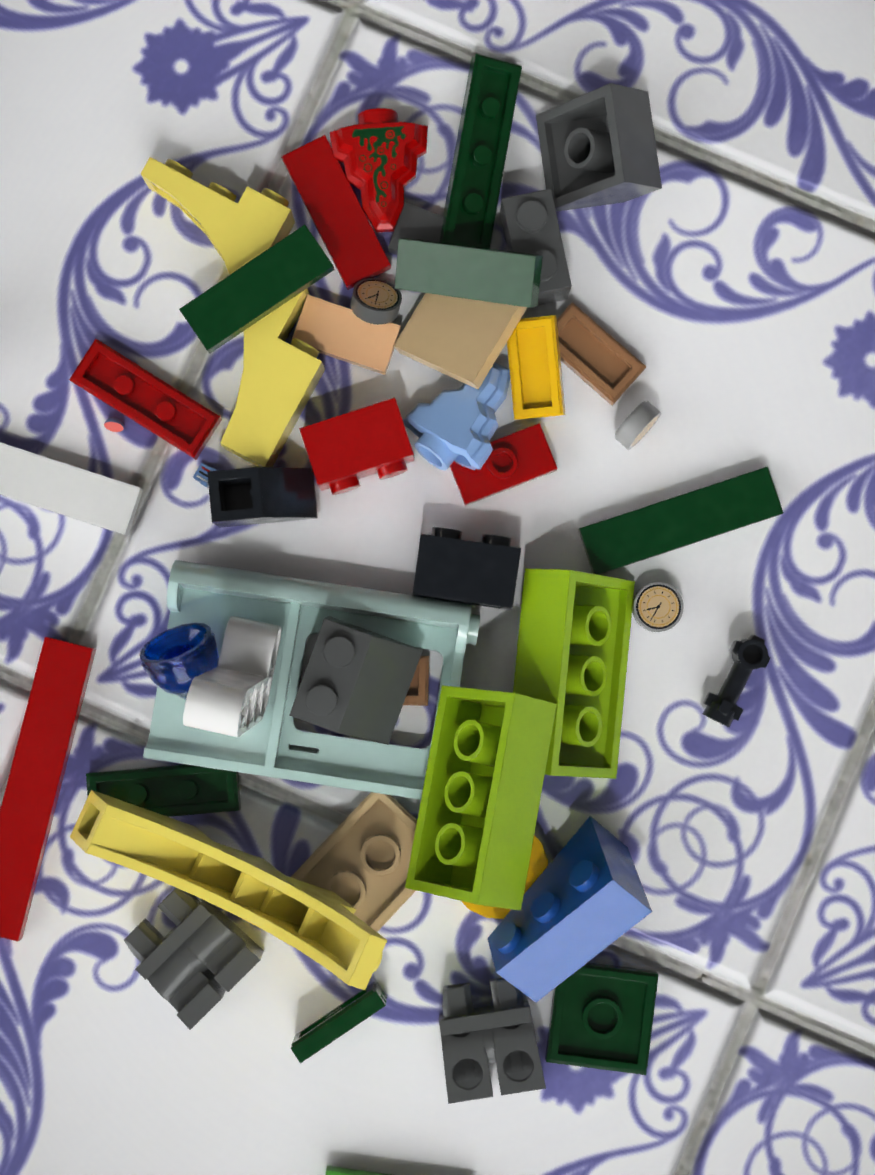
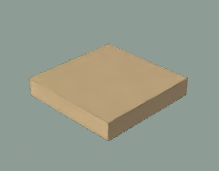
(458, 335)

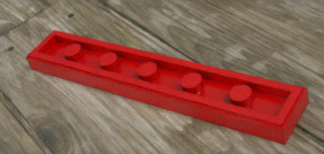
(38, 775)

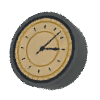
(375, 301)

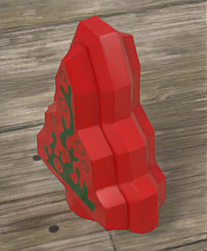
(380, 161)

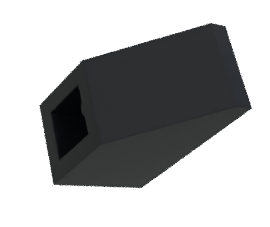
(261, 495)

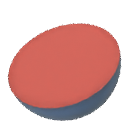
(114, 424)

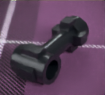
(747, 655)

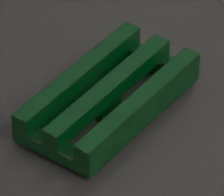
(338, 1021)

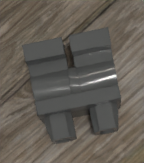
(196, 958)
(486, 1036)

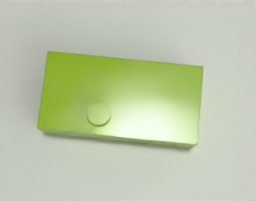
(481, 796)

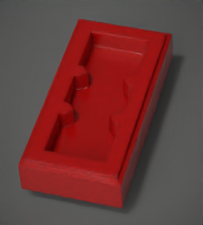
(511, 463)

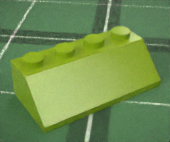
(577, 657)

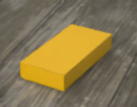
(536, 368)

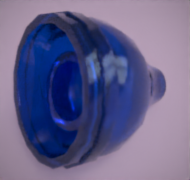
(179, 656)

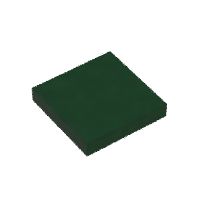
(603, 1018)

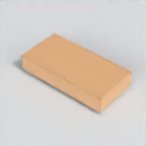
(346, 337)

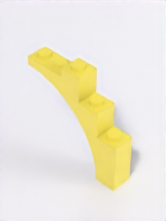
(275, 374)
(233, 880)

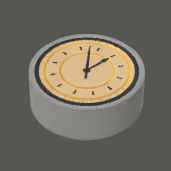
(637, 424)
(657, 607)

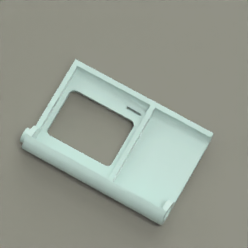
(299, 606)

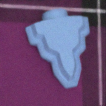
(460, 422)

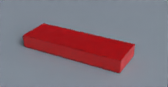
(336, 212)
(145, 399)

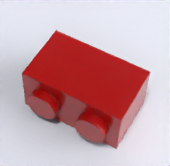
(358, 446)

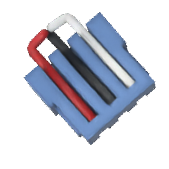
(201, 474)

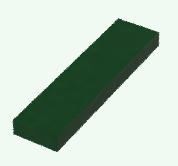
(480, 152)
(680, 521)

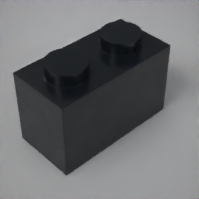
(467, 570)

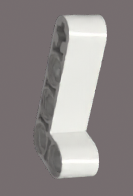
(238, 690)

